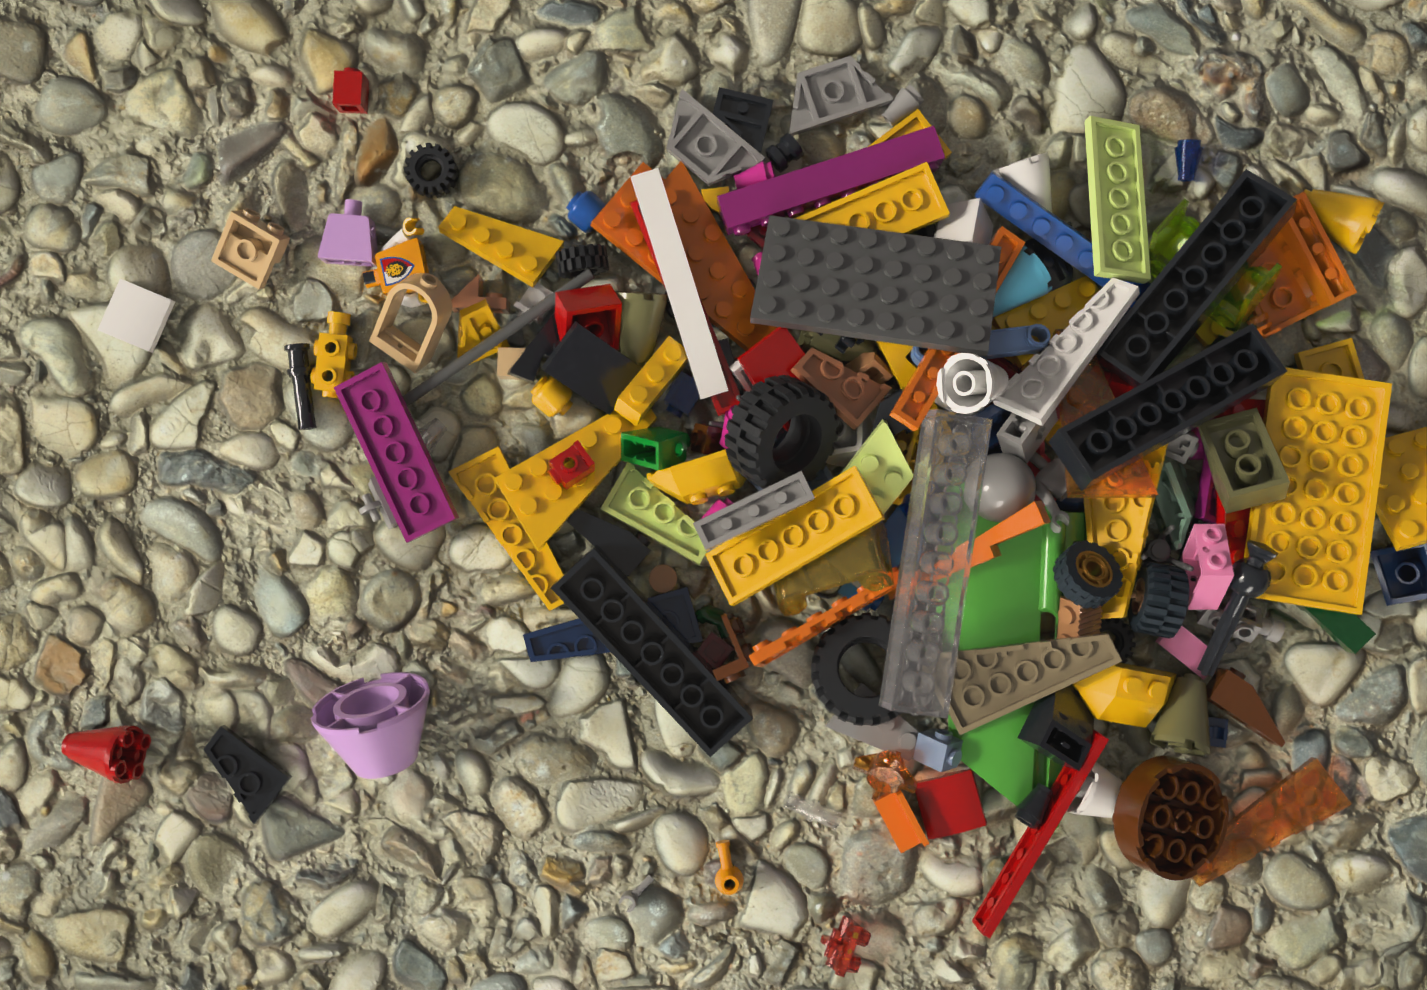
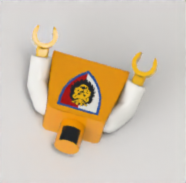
(398, 260)

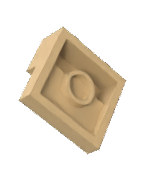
(250, 247)

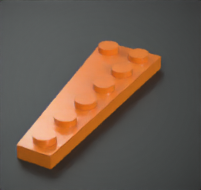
(768, 651)

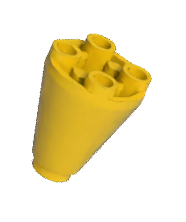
(1345, 216)

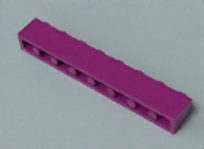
(827, 181)

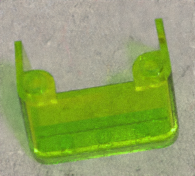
(1241, 299)

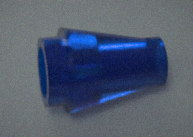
(1187, 158)

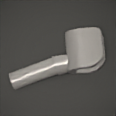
(633, 895)

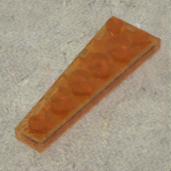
(1284, 810)

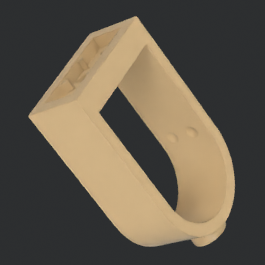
(397, 343)

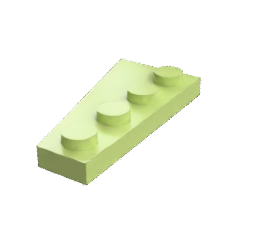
(653, 514)

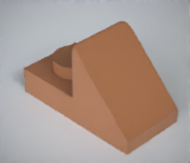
(473, 293)

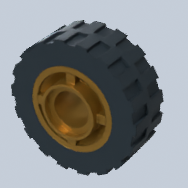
(1087, 574)

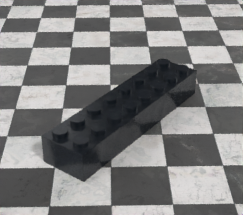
(1196, 279)
(1166, 407)
(652, 650)

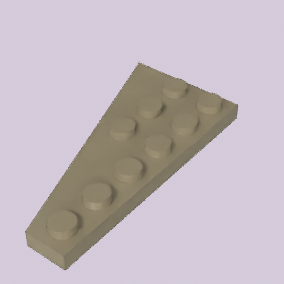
(1009, 676)

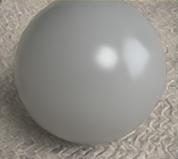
(1006, 487)

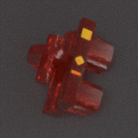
(842, 945)

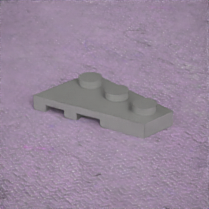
(891, 735)

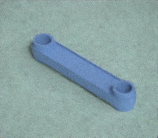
(1007, 342)

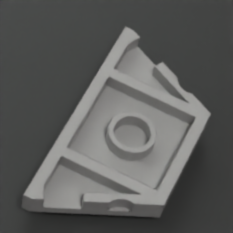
(833, 94)
(707, 143)

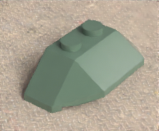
(1174, 503)

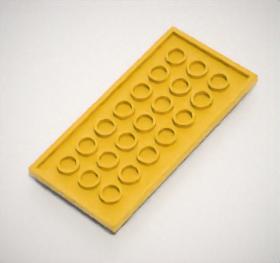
(1332, 450)

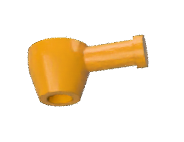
(727, 870)

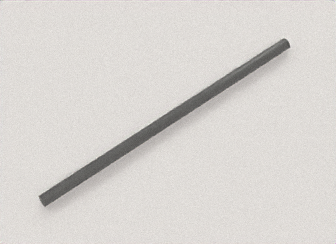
(493, 340)

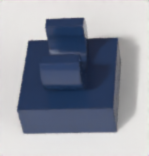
(1218, 731)

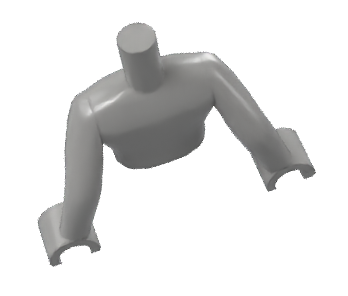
(1050, 484)

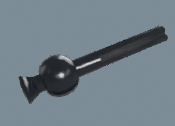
(1249, 581)

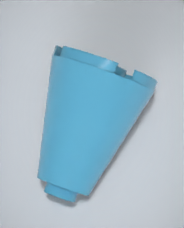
(1022, 284)

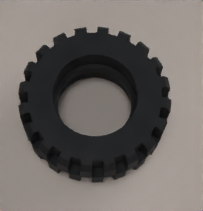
(763, 415)
(825, 669)

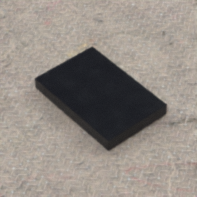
(591, 367)

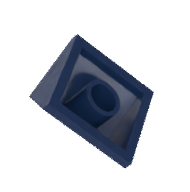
(1401, 573)

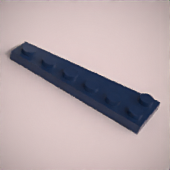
(576, 639)

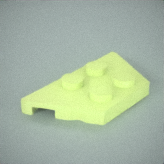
(882, 466)

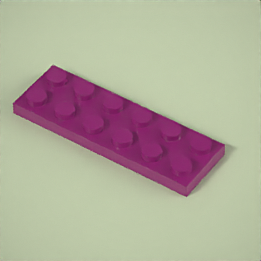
(396, 452)

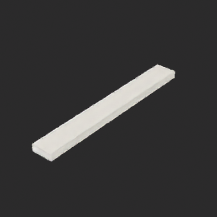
(679, 283)

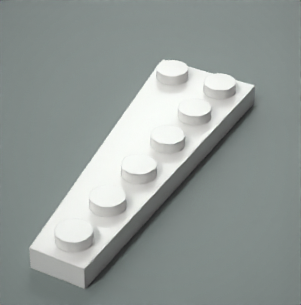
(1052, 373)

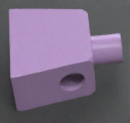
(349, 238)

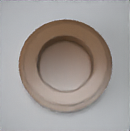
(662, 578)

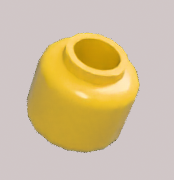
(551, 396)

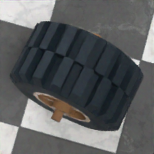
(1159, 600)

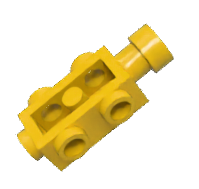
(336, 362)

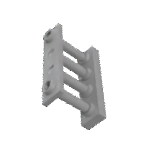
(753, 511)

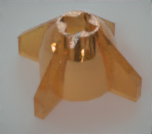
(885, 772)

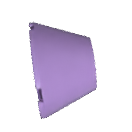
(375, 722)

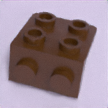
(735, 669)

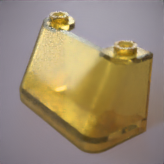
(859, 559)

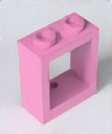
(1212, 564)

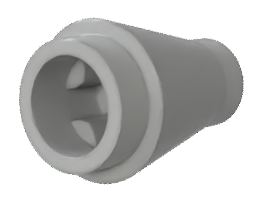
(903, 105)

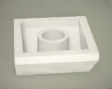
(966, 223)

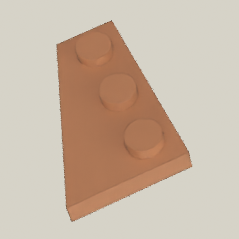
(849, 391)

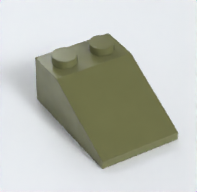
(1243, 461)

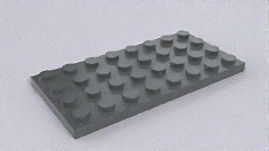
(877, 285)

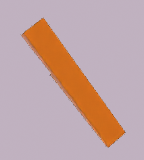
(986, 545)

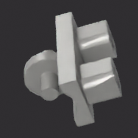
(379, 503)

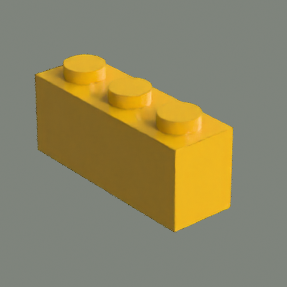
(651, 381)

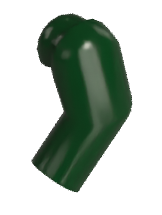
(713, 616)

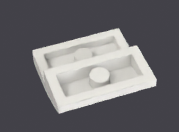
(136, 315)

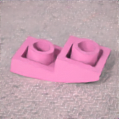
(1185, 648)

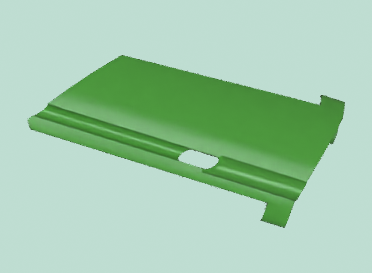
(1006, 609)

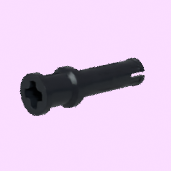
(300, 373)

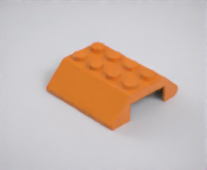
(1309, 275)

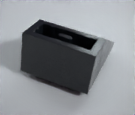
(1060, 727)

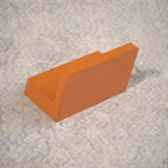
(900, 821)

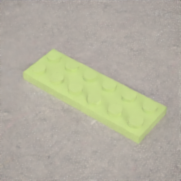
(1117, 200)

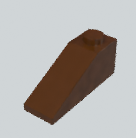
(1240, 701)

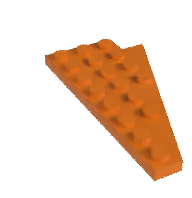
(713, 264)

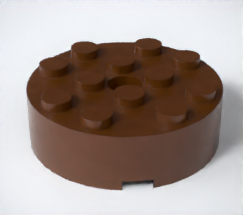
(1170, 817)

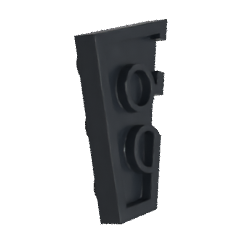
(247, 771)

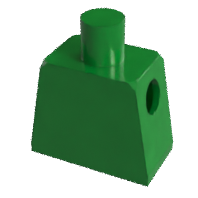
(667, 448)

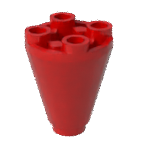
(110, 752)

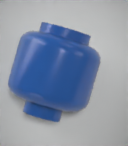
(584, 209)

